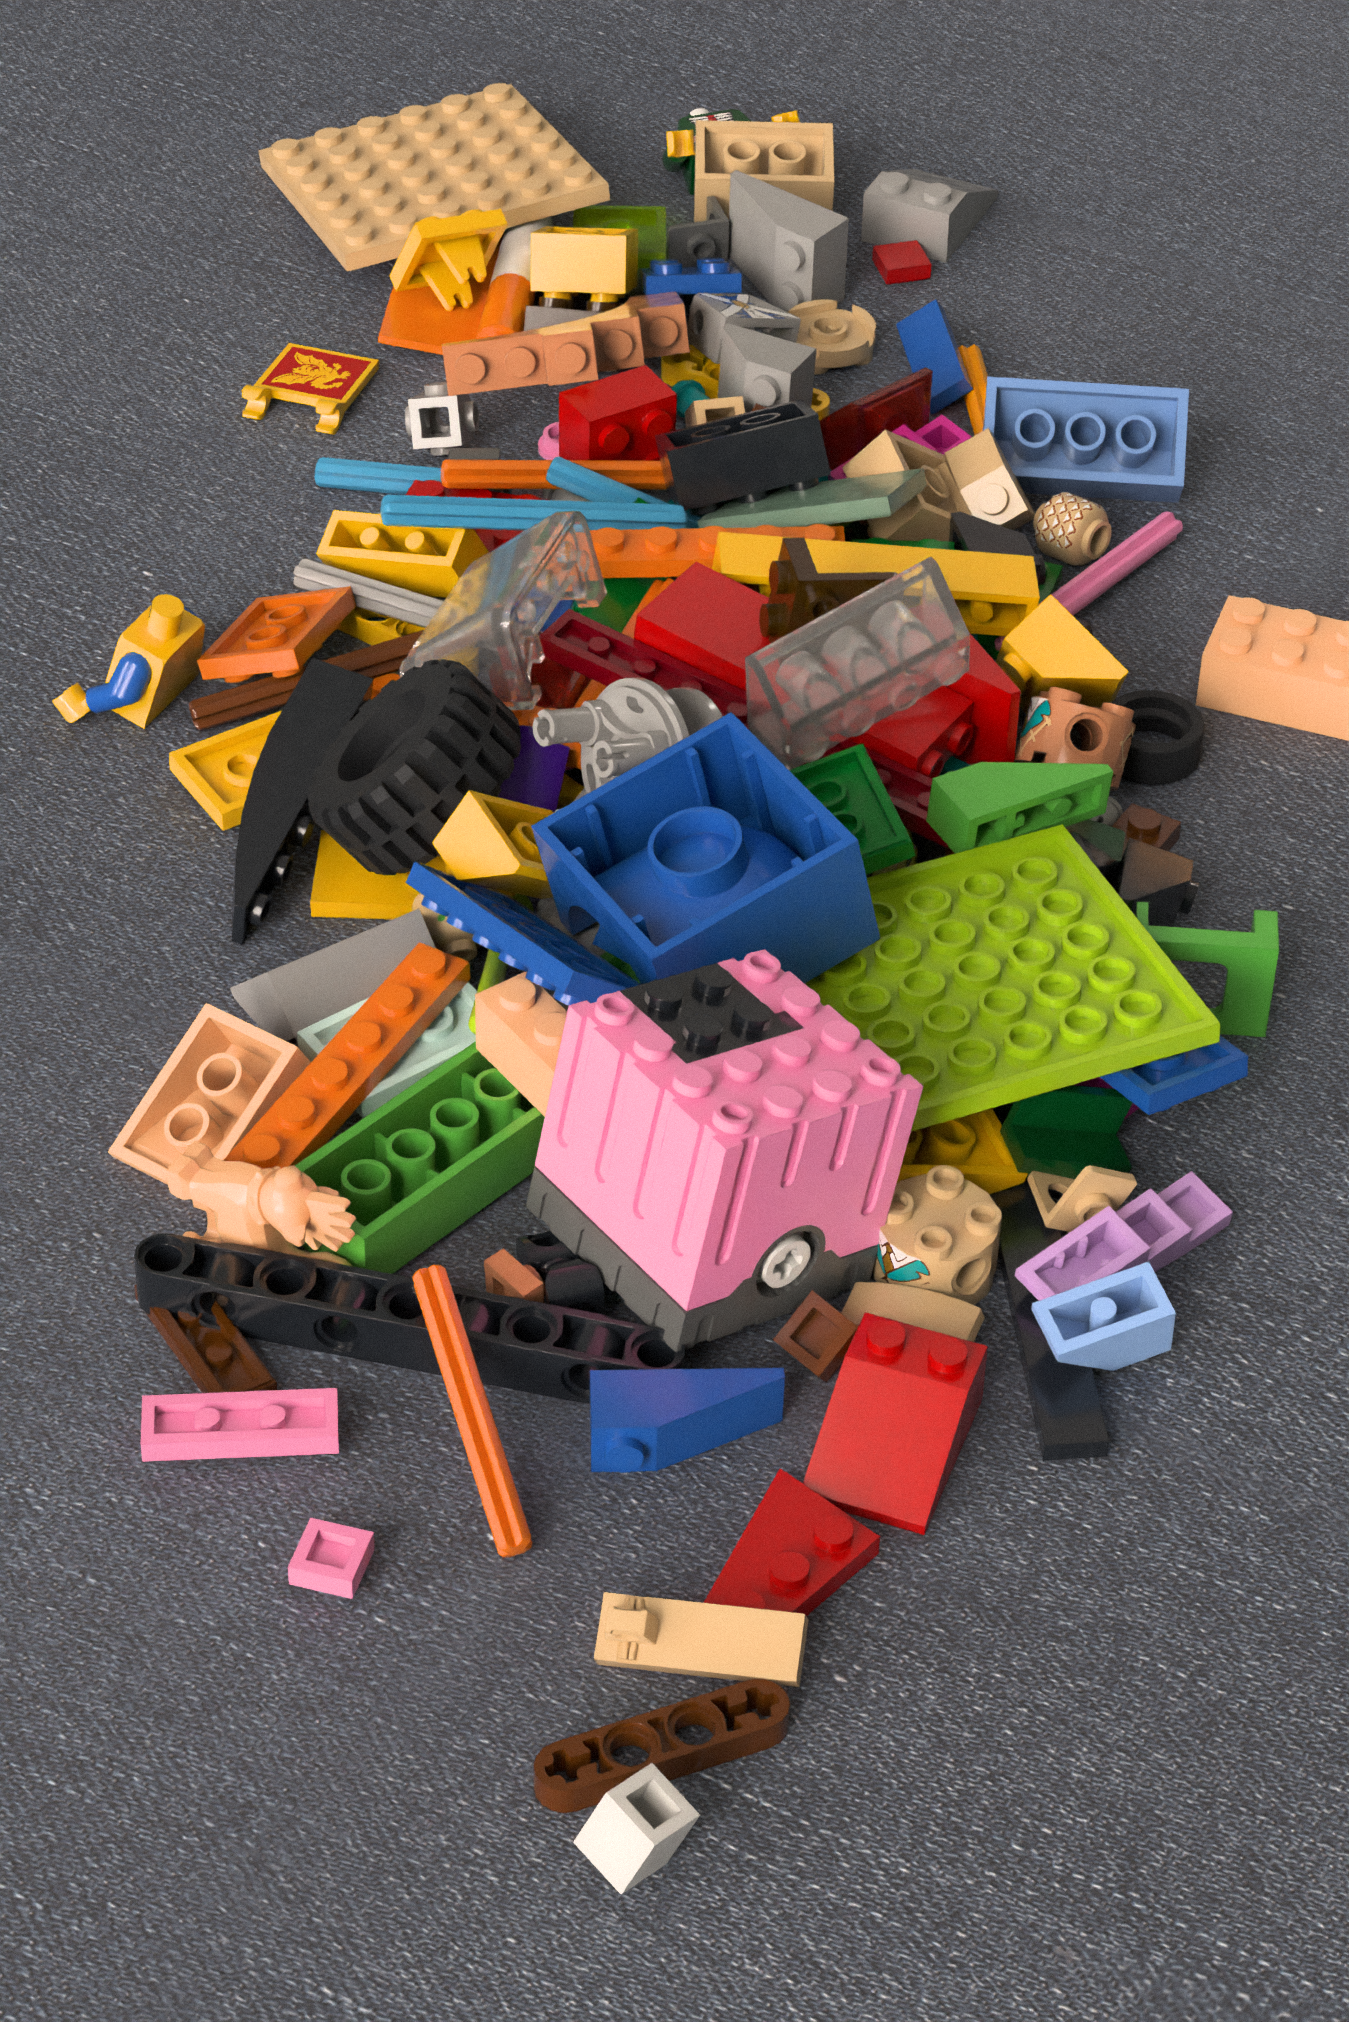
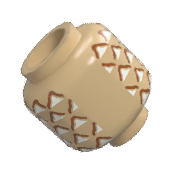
(1072, 529)

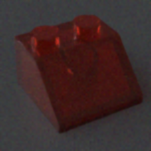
(887, 408)

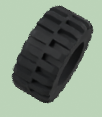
(411, 763)

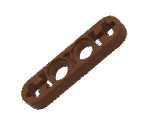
(656, 1735)

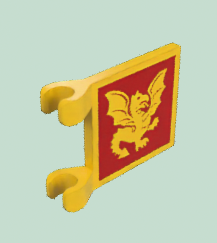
(314, 379)

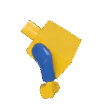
(148, 668)

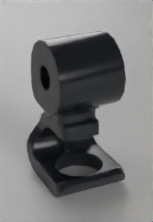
(563, 1272)

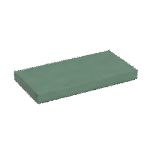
(823, 504)

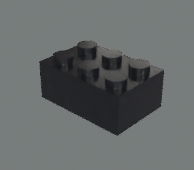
(743, 457)

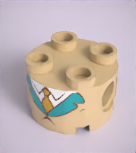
(940, 1236)

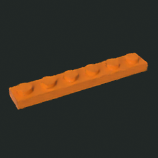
(672, 551)
(355, 1060)

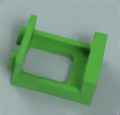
(1249, 964)

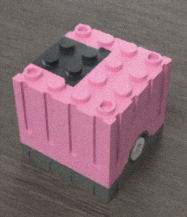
(720, 1146)

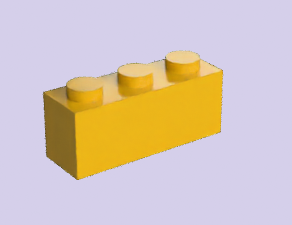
(405, 557)

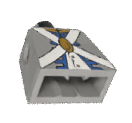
(714, 310)

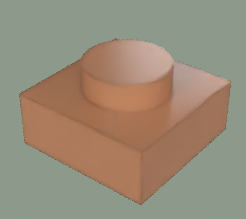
(510, 1278)

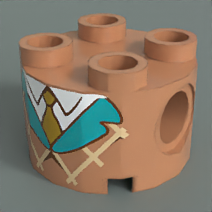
(1103, 731)

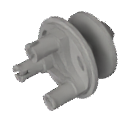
(625, 726)

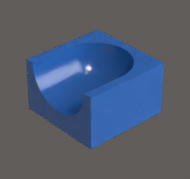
(710, 861)

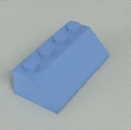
(1090, 437)

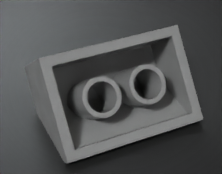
(329, 978)

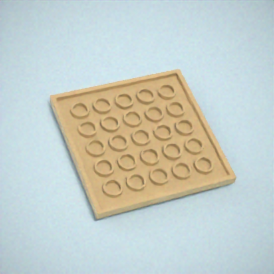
(468, 152)

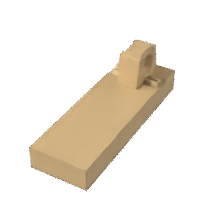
(701, 1639)

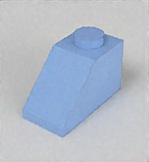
(1109, 1320)

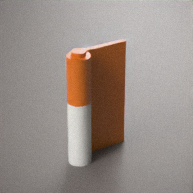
(499, 303)

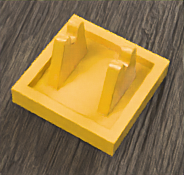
(448, 254)

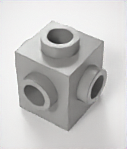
(428, 429)

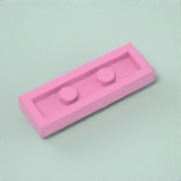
(239, 1424)

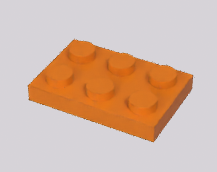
(276, 634)

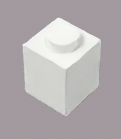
(636, 1828)

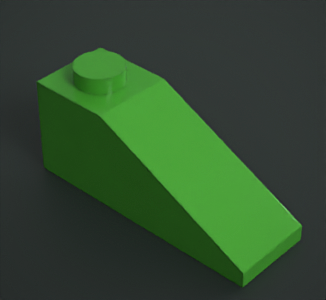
(1014, 799)

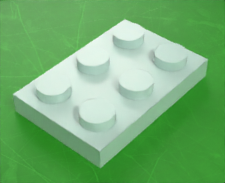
(436, 1045)

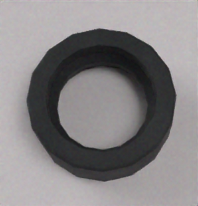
(1168, 715)

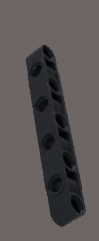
(380, 1319)

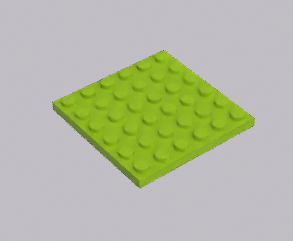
(1011, 977)

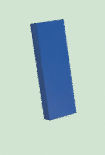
(932, 345)

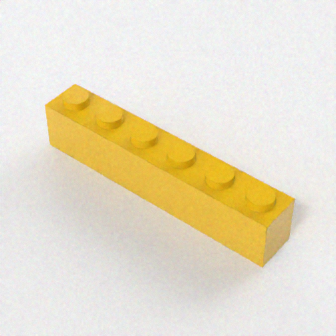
(988, 588)

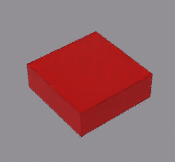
(901, 262)

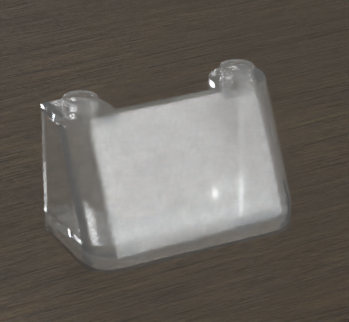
(504, 601)

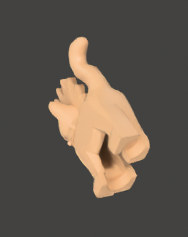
(260, 1205)

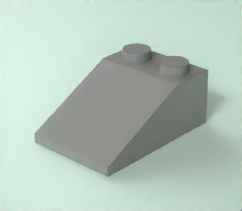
(923, 208)
(786, 243)

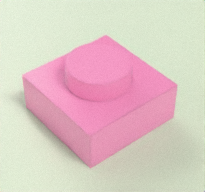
(331, 1558)

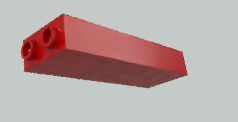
(716, 625)

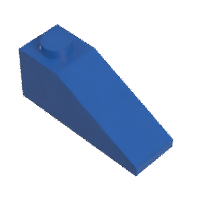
(673, 1414)

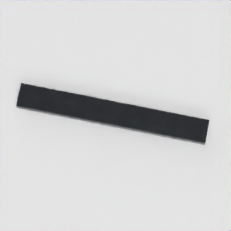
(1060, 1393)

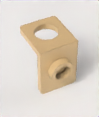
(1082, 1197)

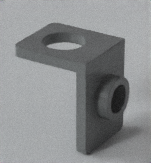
(700, 239)

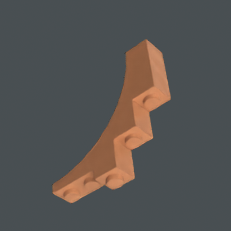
(570, 350)

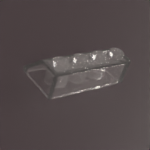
(856, 665)

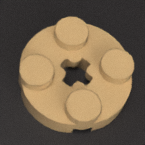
(837, 334)

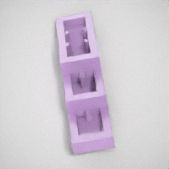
(1144, 1230)

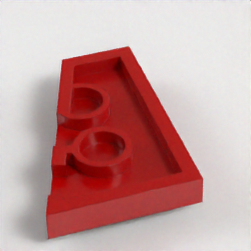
(793, 1552)

